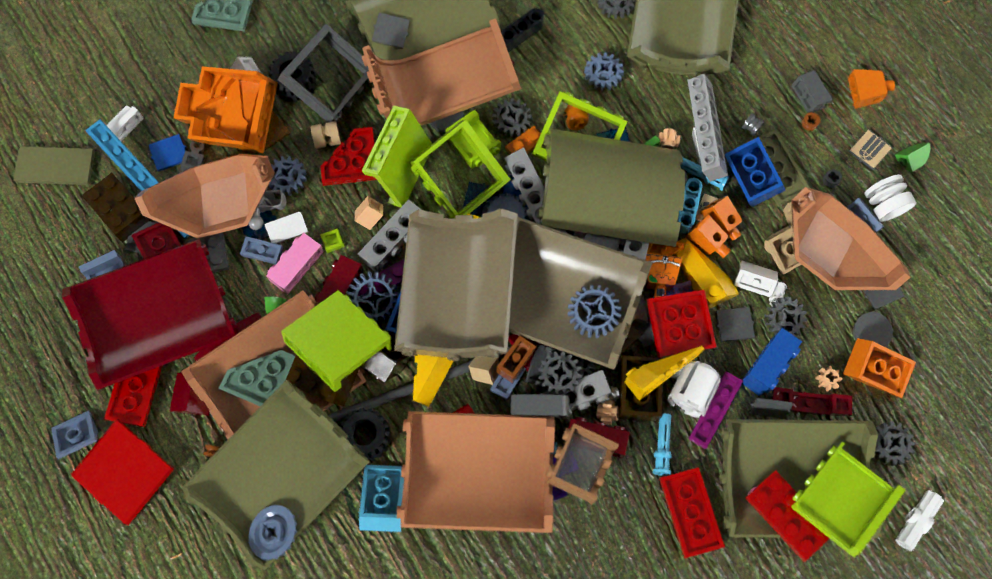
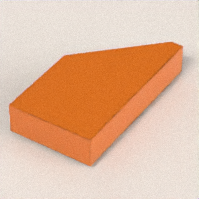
(664, 250)

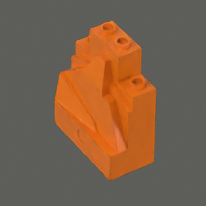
(228, 108)

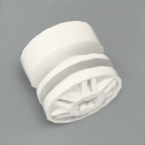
(889, 197)

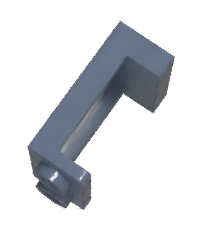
(102, 265)

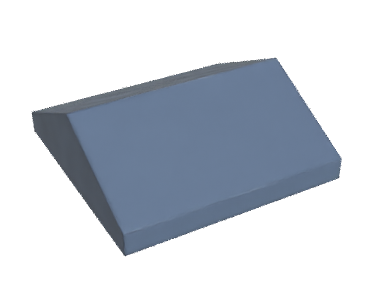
(74, 434)

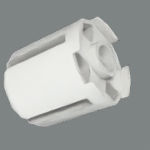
(695, 388)

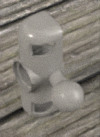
(267, 203)

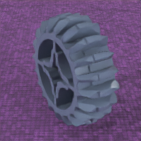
(381, 295)
(602, 296)

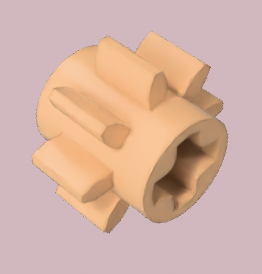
(669, 138)
(825, 382)
(608, 412)

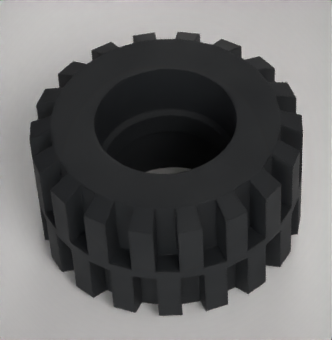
(307, 79)
(368, 417)

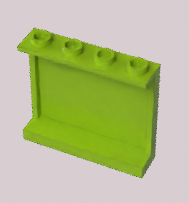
(395, 147)
(335, 338)
(846, 500)

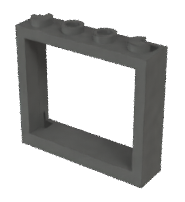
(345, 49)

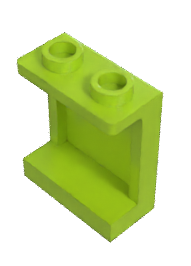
(464, 148)

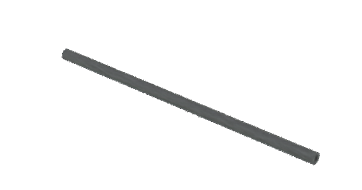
(399, 392)

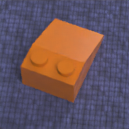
(879, 367)

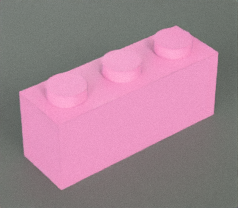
(294, 263)

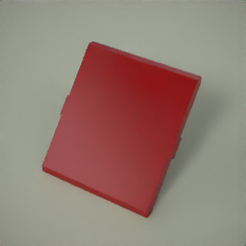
(122, 472)

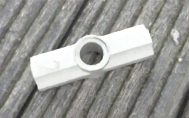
(919, 520)

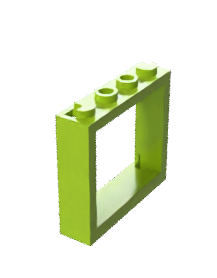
(584, 105)
(484, 154)

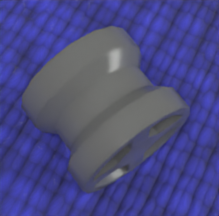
(753, 124)

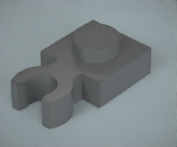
(193, 158)

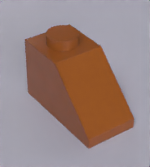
(515, 359)

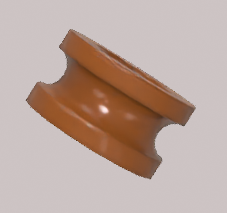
(810, 127)
(211, 450)

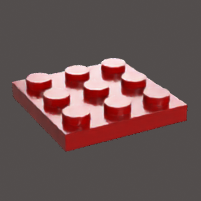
(681, 323)

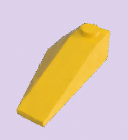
(705, 275)
(652, 375)
(429, 377)

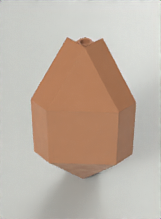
(209, 196)
(841, 245)

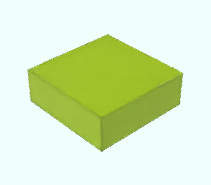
(332, 240)

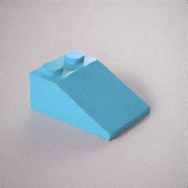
(380, 498)

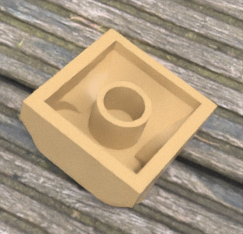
(781, 248)

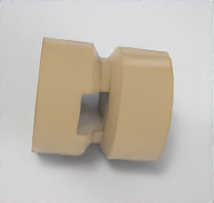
(325, 134)

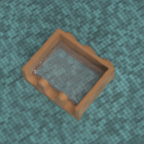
(581, 463)

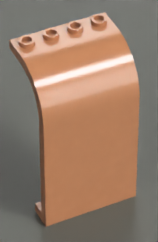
(444, 77)

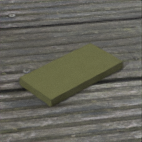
(54, 165)
(785, 166)

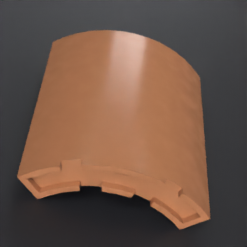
(254, 342)
(477, 472)

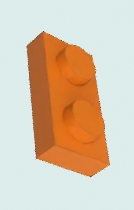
(526, 140)

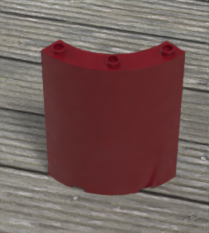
(149, 313)

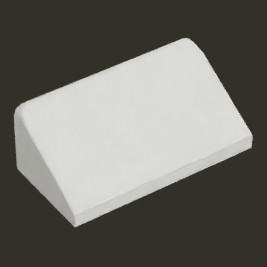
(286, 228)

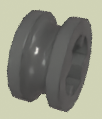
(836, 175)

